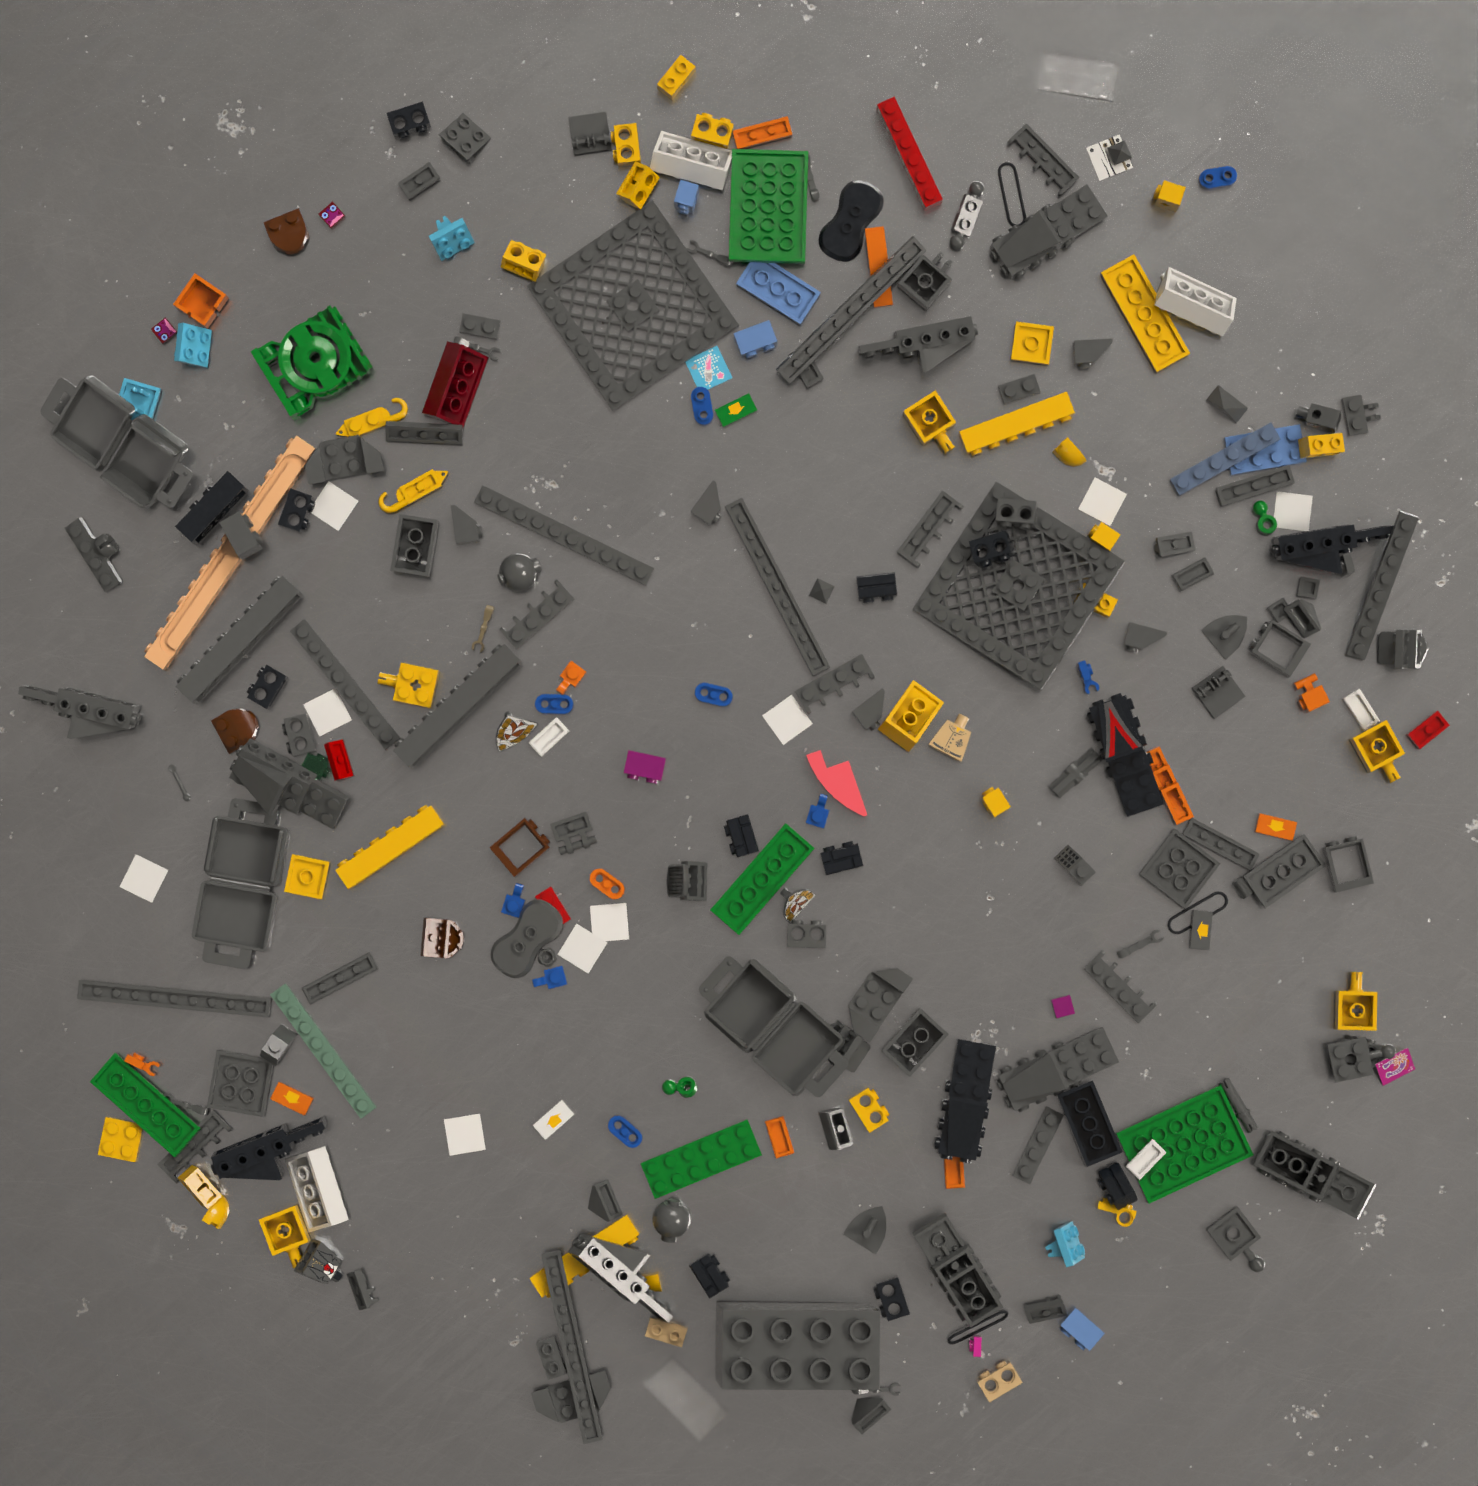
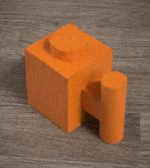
(1313, 697)

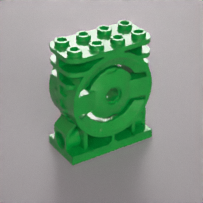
(350, 367)

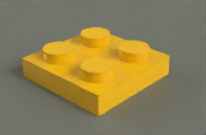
(1032, 343)
(307, 876)
(120, 1139)

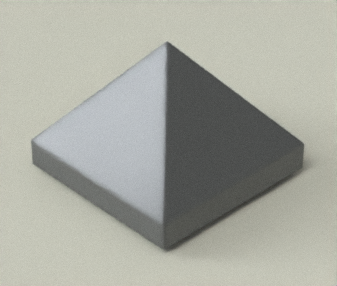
(1119, 152)
(821, 590)

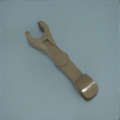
(487, 615)

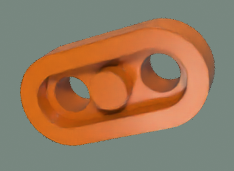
(607, 884)

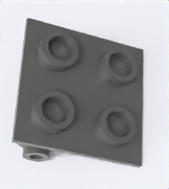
(590, 133)
(464, 137)
(1218, 692)

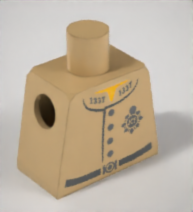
(952, 738)

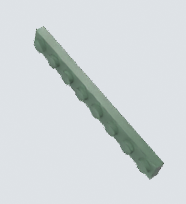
(323, 1051)

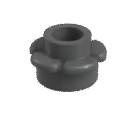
(547, 962)

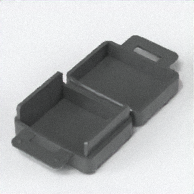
(136, 453)
(236, 902)
(762, 1017)

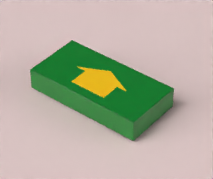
(736, 410)

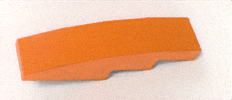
(876, 258)
(1169, 788)

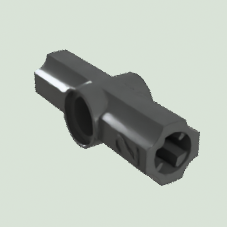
(1075, 772)

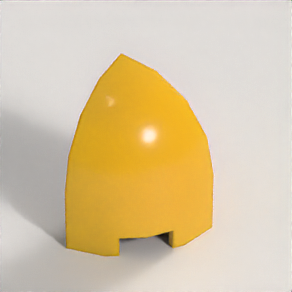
(1069, 453)
(217, 1213)
(653, 1281)

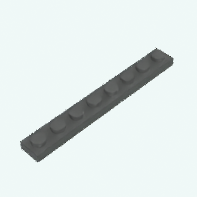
(1382, 585)
(345, 684)

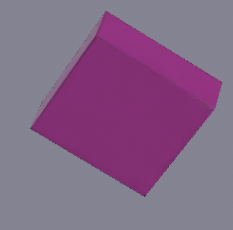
(1063, 1006)

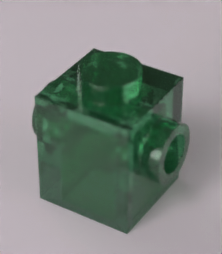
(317, 765)

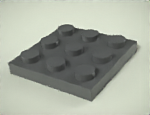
(1179, 868)
(240, 1083)

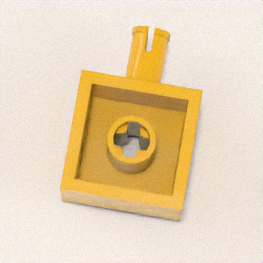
(927, 430)
(403, 682)
(1389, 749)
(1365, 1001)
(280, 1242)

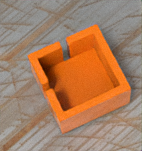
(200, 301)

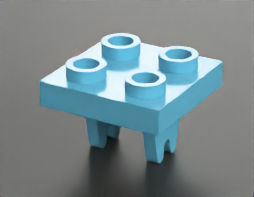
(450, 237)
(192, 345)
(141, 396)
(1067, 1244)

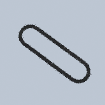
(1019, 191)
(1192, 906)
(969, 1335)

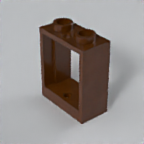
(543, 840)

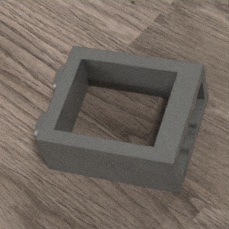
(1295, 660)
(1364, 862)

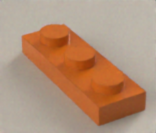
(762, 133)

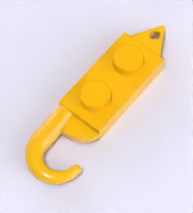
(371, 420)
(414, 490)

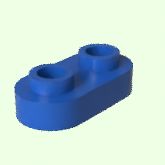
(1218, 177)
(702, 405)
(714, 692)
(554, 704)
(624, 1132)

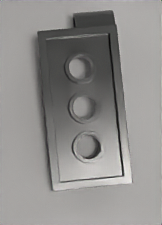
(1254, 880)

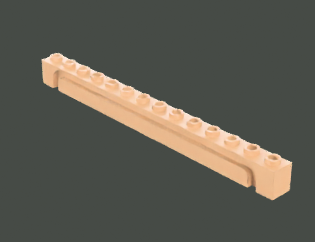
(225, 560)

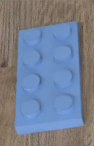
(779, 289)
(1276, 455)

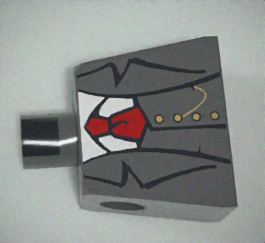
(1328, 420)
(319, 1263)

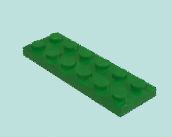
(762, 879)
(145, 1105)
(701, 1159)

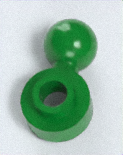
(1260, 508)
(670, 1087)

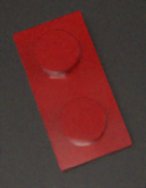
(1428, 730)
(338, 760)
(550, 896)

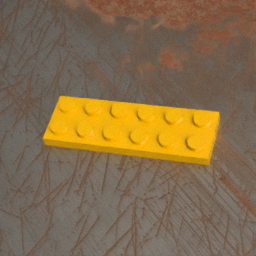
(1148, 322)

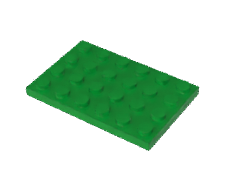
(768, 206)
(1198, 1139)

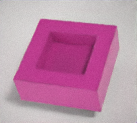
(975, 1346)

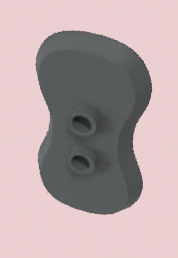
(517, 950)

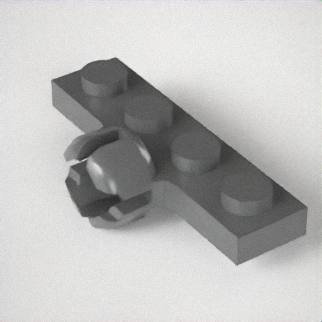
(95, 553)

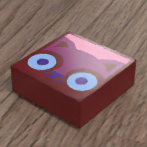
(331, 215)
(164, 331)

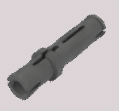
(1238, 1105)

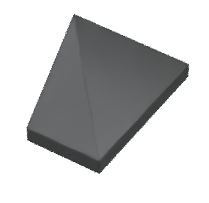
(1227, 404)
(1304, 617)
(603, 1201)
(868, 1412)

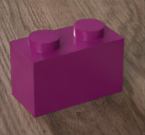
(644, 766)

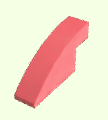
(838, 782)

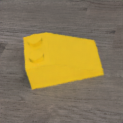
(911, 716)

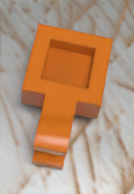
(572, 676)
(138, 1061)

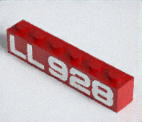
(909, 153)

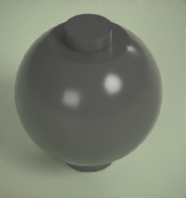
(518, 572)
(671, 1219)

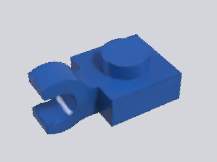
(1085, 671)
(817, 814)
(513, 903)
(553, 978)

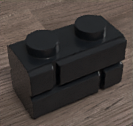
(876, 586)
(741, 835)
(842, 858)
(1117, 1185)
(709, 1275)

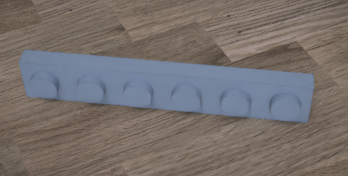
(1225, 459)

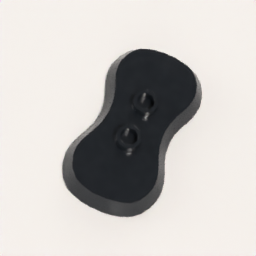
(857, 207)

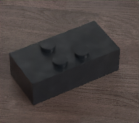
(211, 508)
(1089, 1123)

